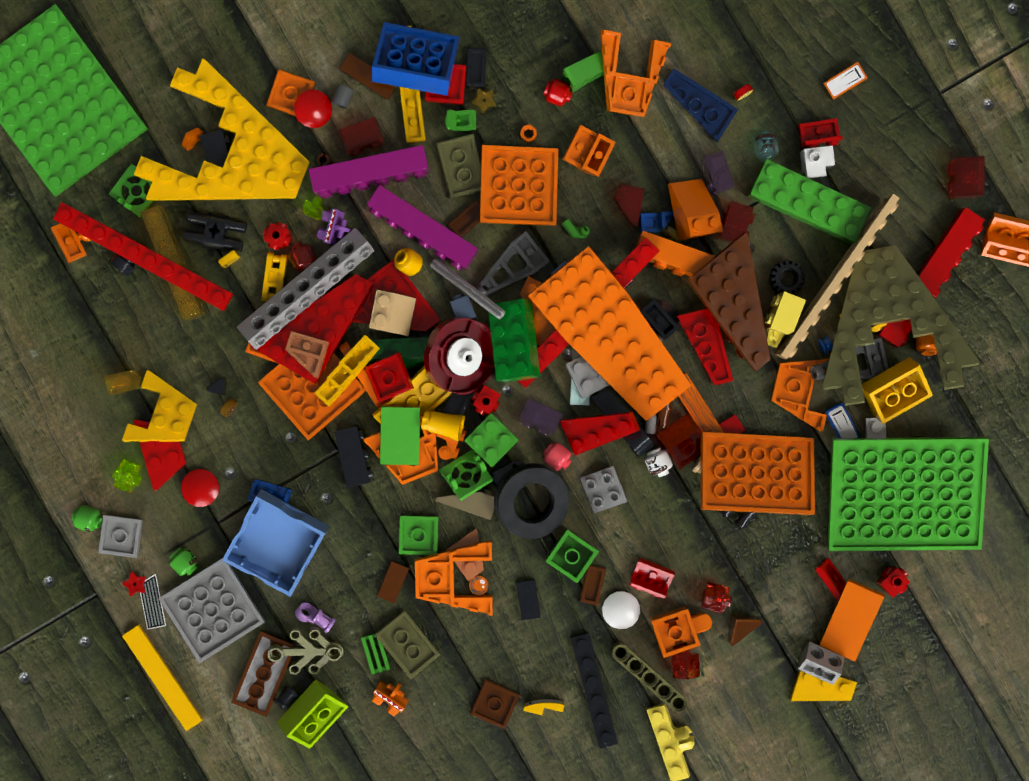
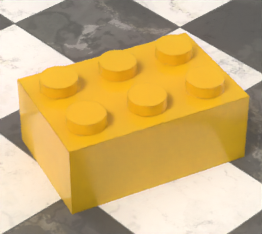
(896, 390)

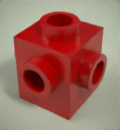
(284, 238)
(489, 393)
(893, 587)

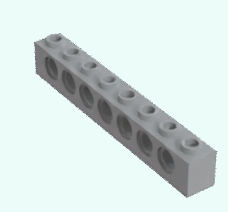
(305, 288)

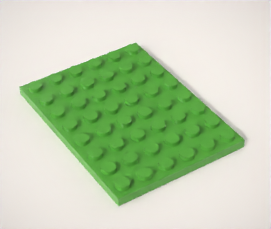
(61, 102)
(907, 493)

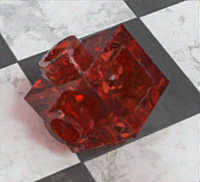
(716, 598)
(686, 665)

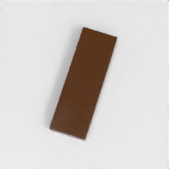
(363, 74)

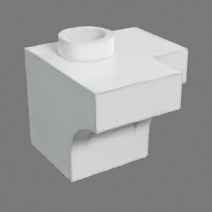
(816, 160)

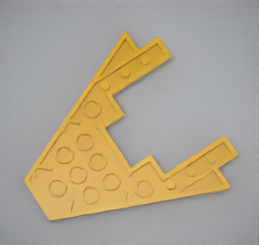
(258, 163)

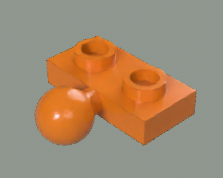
(69, 242)

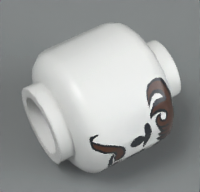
(658, 462)

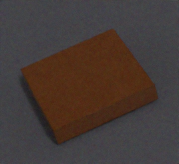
(495, 703)

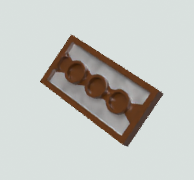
(262, 676)

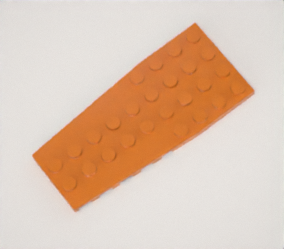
(610, 332)

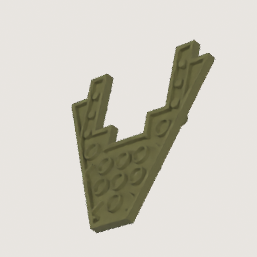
(883, 292)

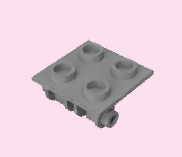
(603, 489)

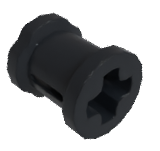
(285, 698)

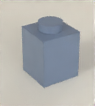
(462, 306)

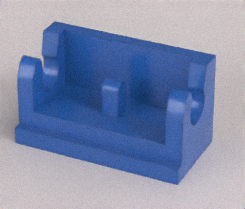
(275, 490)

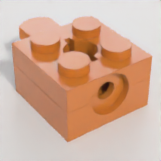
(678, 630)

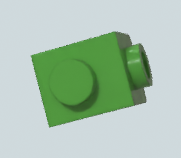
(461, 120)

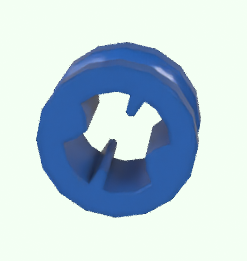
(825, 345)

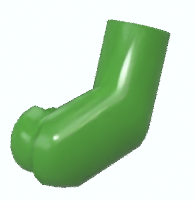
(575, 232)

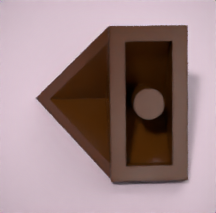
(741, 626)

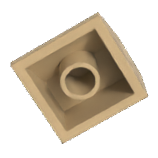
(392, 313)

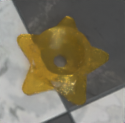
(484, 95)

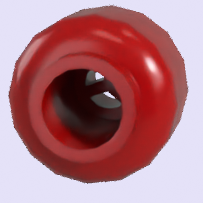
(557, 92)

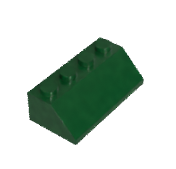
(410, 349)

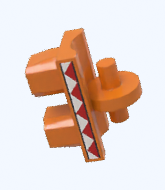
(391, 695)

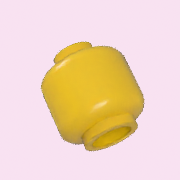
(408, 261)

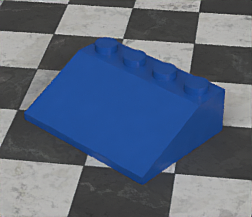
(415, 58)

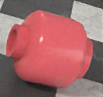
(557, 456)

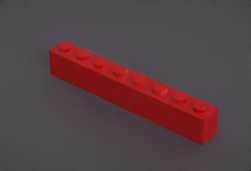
(938, 267)

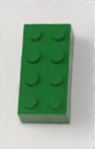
(515, 342)

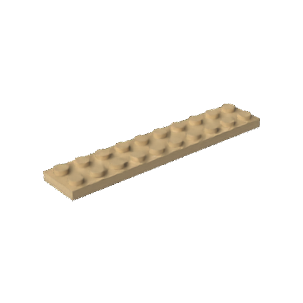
(842, 270)

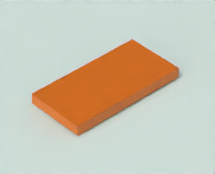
(852, 619)

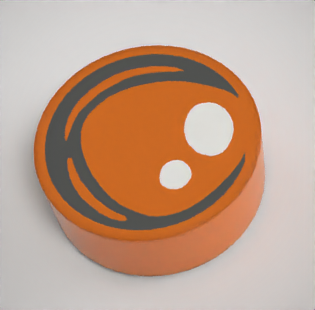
(478, 585)

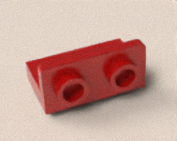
(820, 133)
(651, 578)

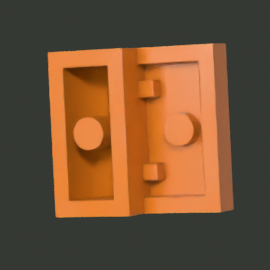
(588, 151)

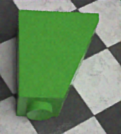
(584, 71)

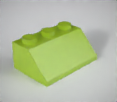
(312, 714)

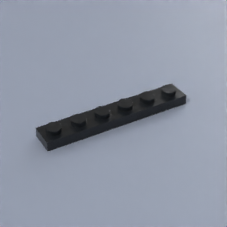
(594, 690)

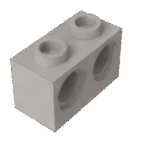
(821, 663)

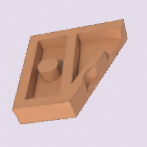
(307, 351)

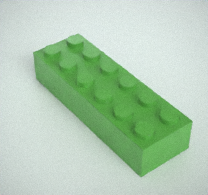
(809, 202)

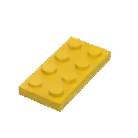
(424, 395)

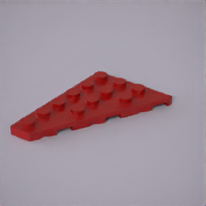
(324, 320)

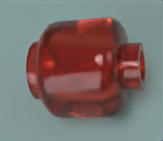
(301, 256)

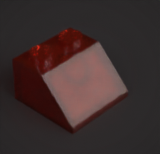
(966, 177)
(682, 441)

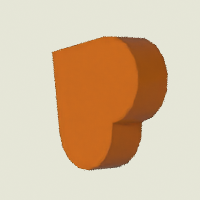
(191, 138)

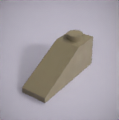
(478, 503)

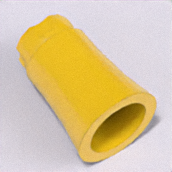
(443, 424)

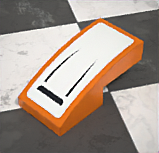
(845, 80)

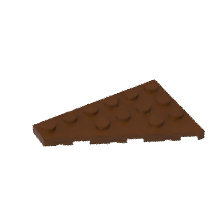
(732, 297)

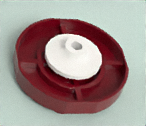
(459, 355)

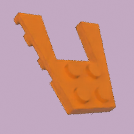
(627, 92)
(436, 577)

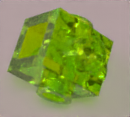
(127, 476)

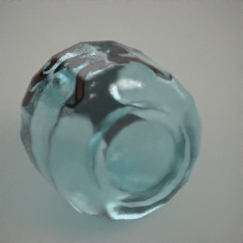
(766, 146)

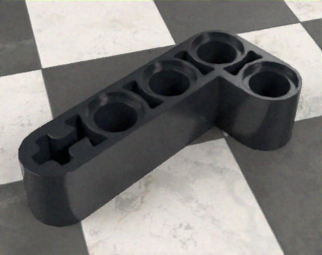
(608, 404)

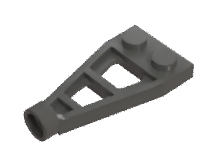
(530, 253)
(874, 357)

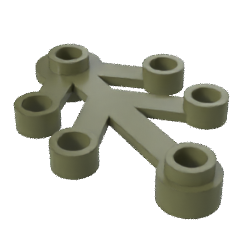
(308, 651)

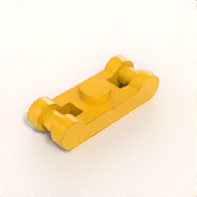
(273, 276)

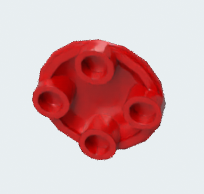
(313, 108)
(200, 487)

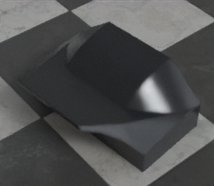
(661, 317)

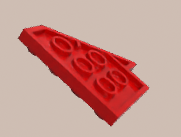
(394, 281)

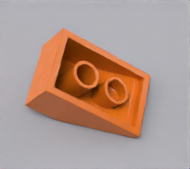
(694, 210)

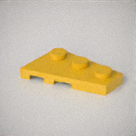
(814, 689)

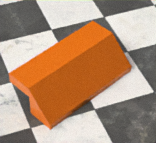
(1007, 239)

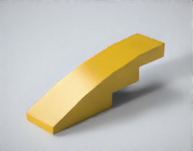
(347, 370)

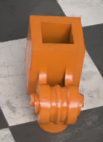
(450, 450)

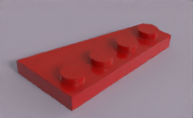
(708, 344)
(594, 431)

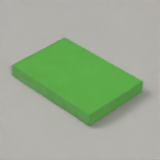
(400, 435)

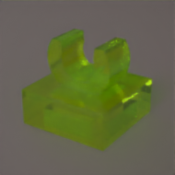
(314, 208)

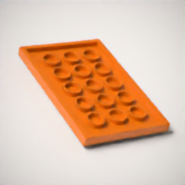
(757, 473)

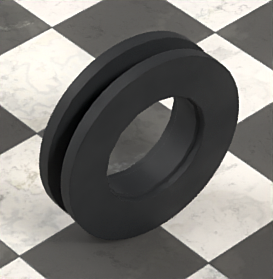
(547, 520)

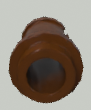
(321, 157)

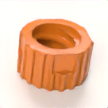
(528, 127)

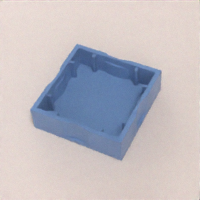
(275, 542)

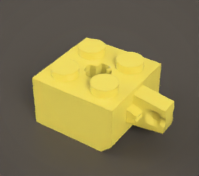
(783, 316)

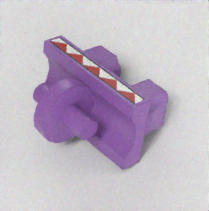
(335, 228)

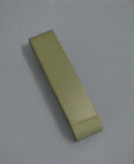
(655, 683)

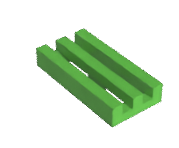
(380, 669)

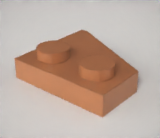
(468, 568)

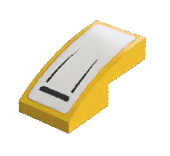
(538, 706)

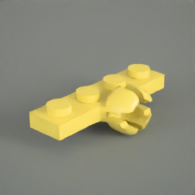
(671, 741)

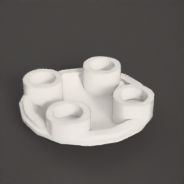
(621, 610)

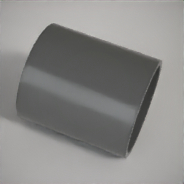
(342, 96)

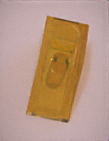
(122, 382)

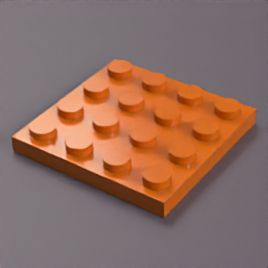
(518, 185)
(301, 404)

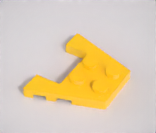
(170, 417)

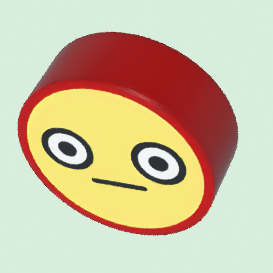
(743, 92)

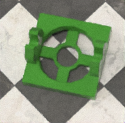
(116, 192)
(470, 457)

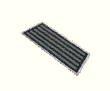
(151, 605)

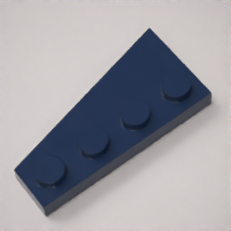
(704, 106)

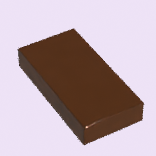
(466, 219)
(393, 582)
(592, 585)

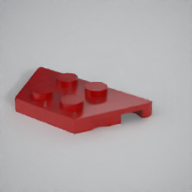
(161, 458)

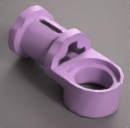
(315, 616)

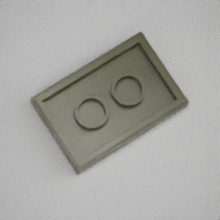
(460, 165)
(407, 644)

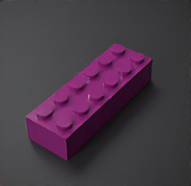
(369, 171)
(423, 228)

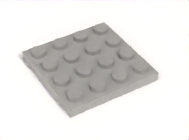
(212, 610)

